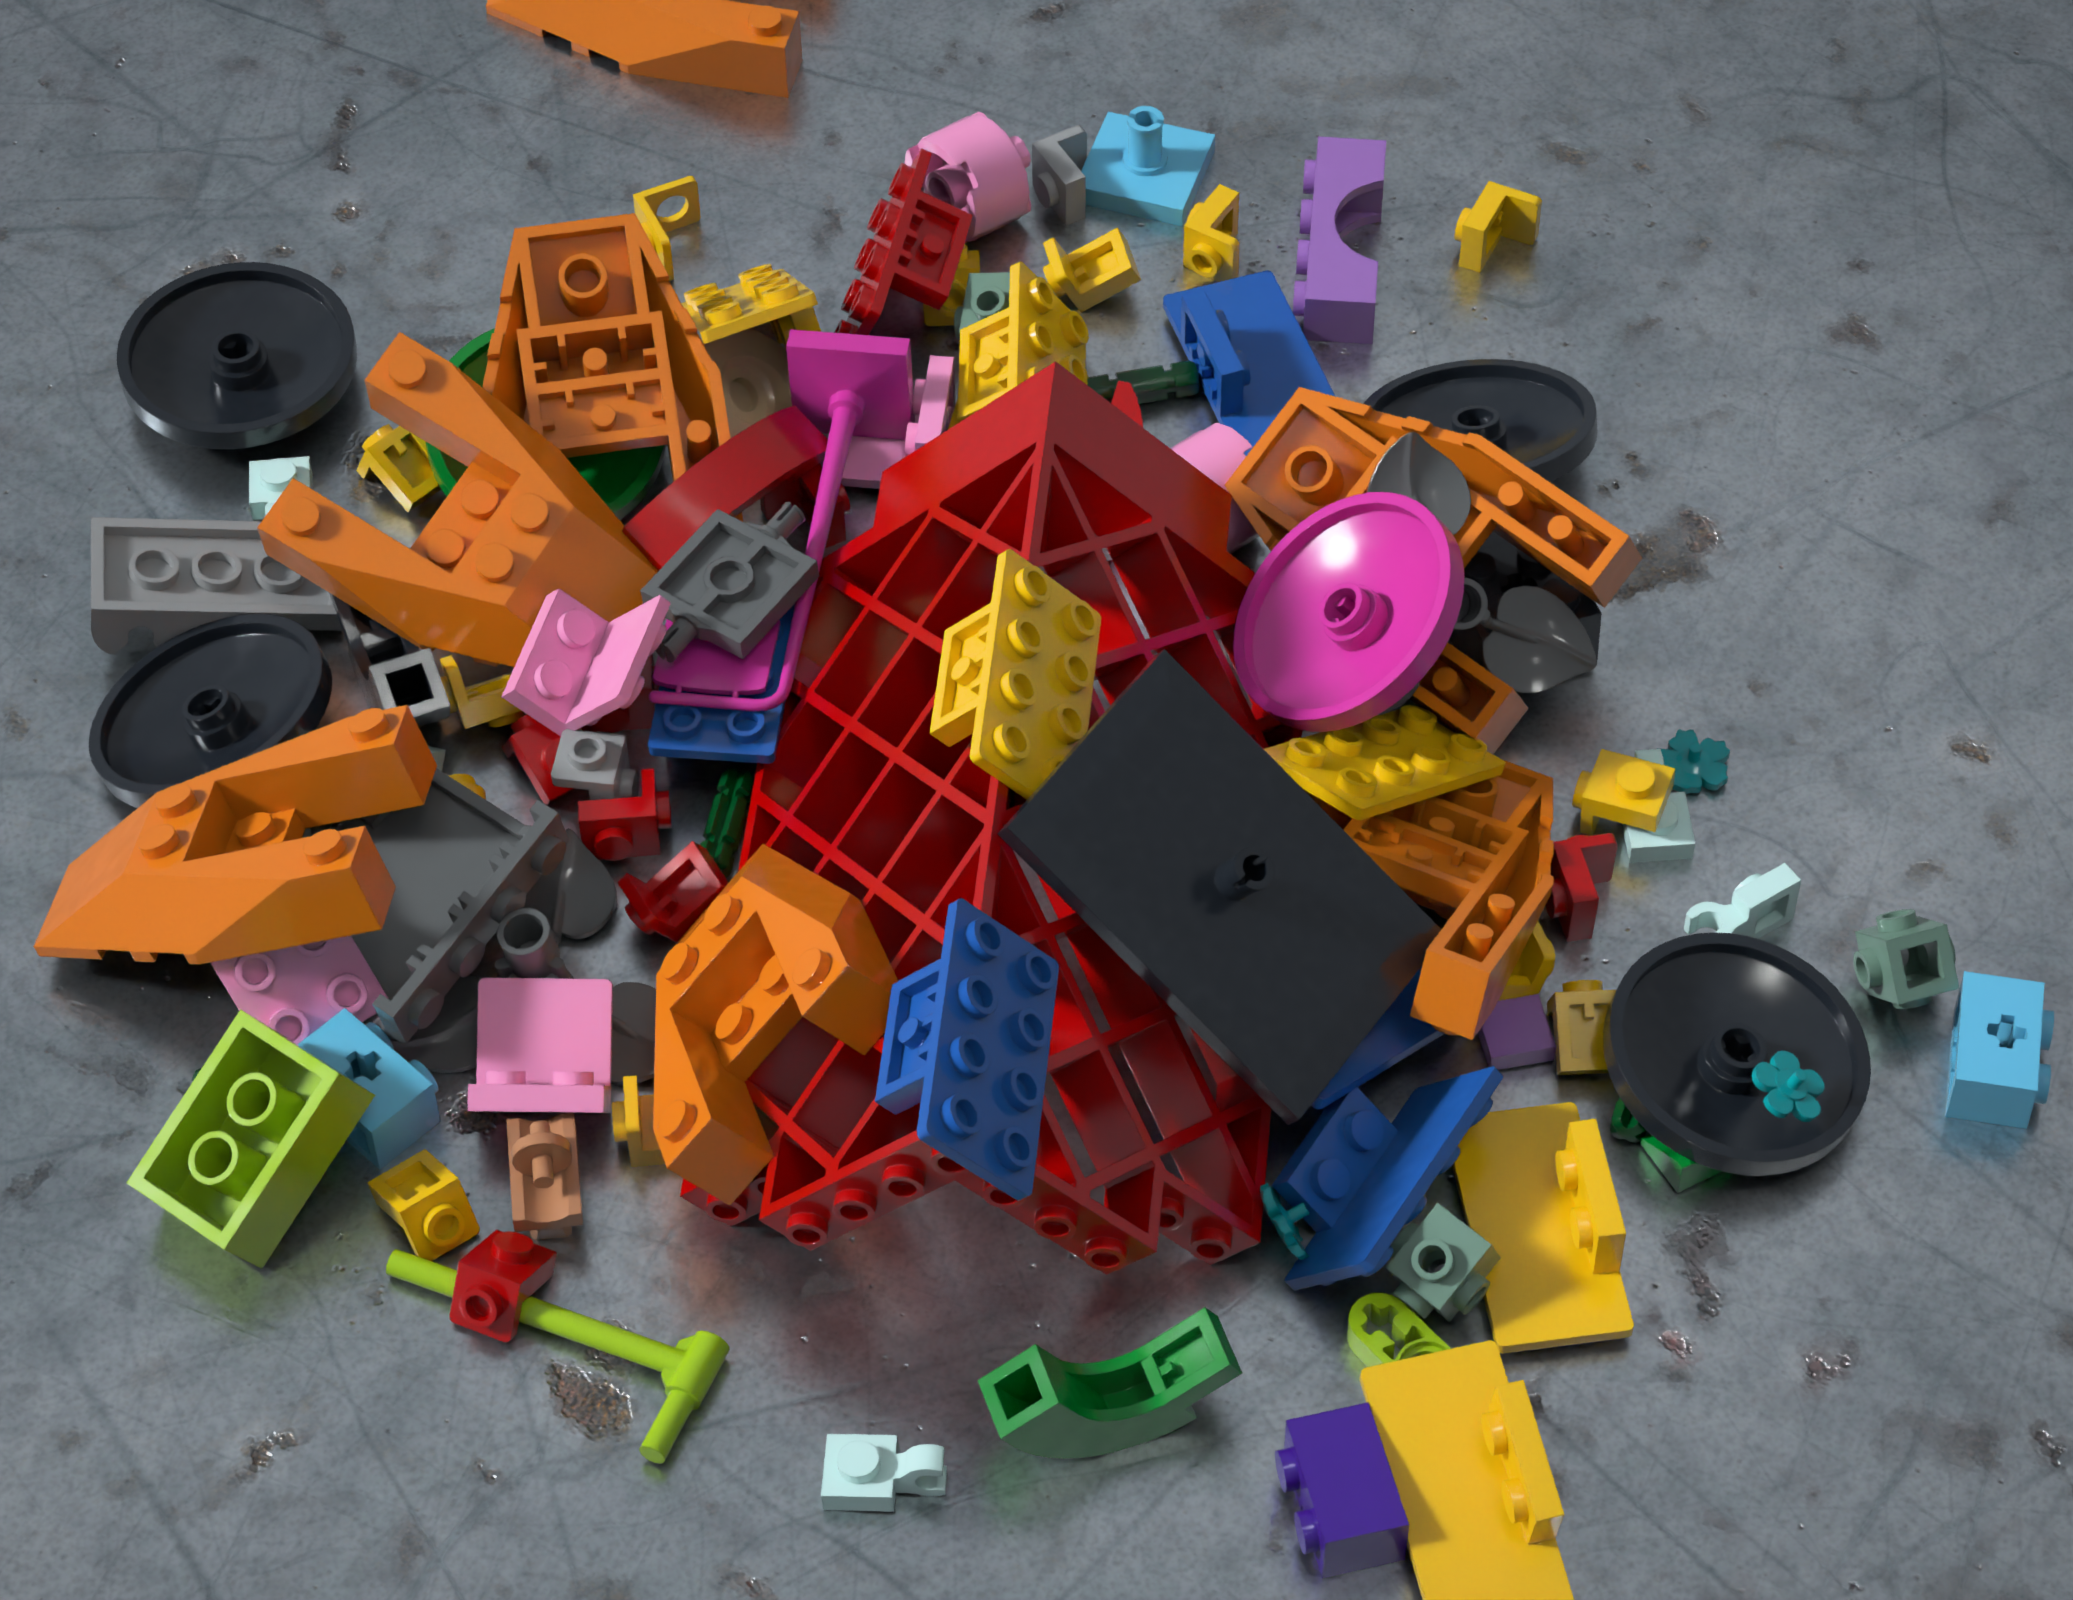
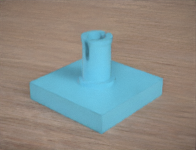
(1146, 166)

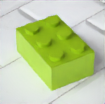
(250, 1139)

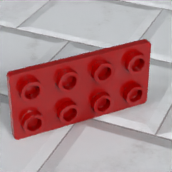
(911, 252)

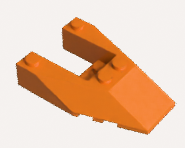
(675, 39)
(601, 346)
(1328, 451)
(494, 546)
(223, 857)
(1482, 866)
(731, 990)

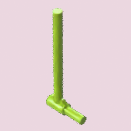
(685, 1369)

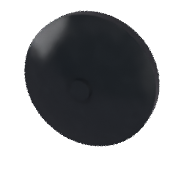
(237, 355)
(1516, 405)
(208, 703)
(1698, 1023)

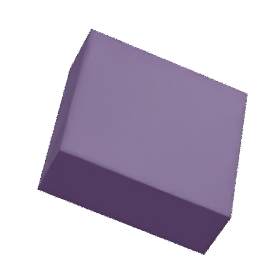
(1517, 1034)

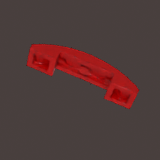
(728, 480)

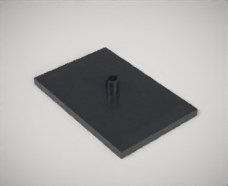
(1223, 886)

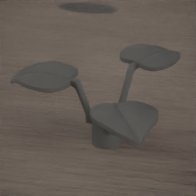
(1534, 634)
(570, 903)

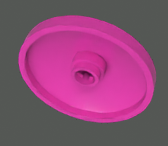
(1348, 611)

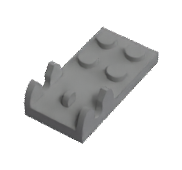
(190, 574)

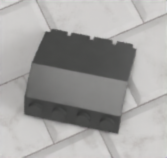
(455, 879)

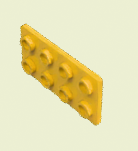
(759, 298)
(1019, 342)
(1018, 676)
(1385, 762)
(1549, 1208)
(1469, 1476)

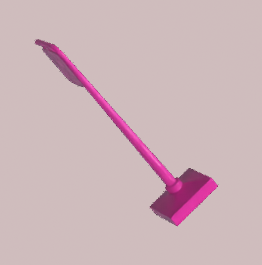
(846, 390)

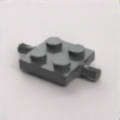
(732, 582)

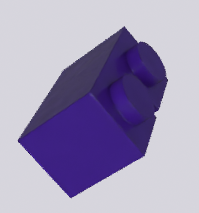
(1344, 1491)

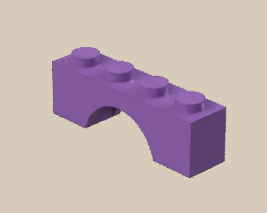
(1339, 283)

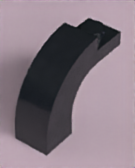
(392, 668)

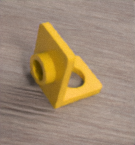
(655, 227)

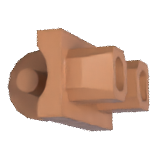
(545, 1176)

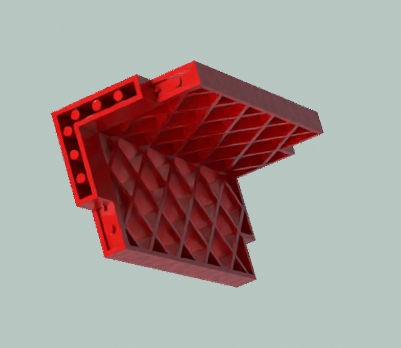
(917, 823)

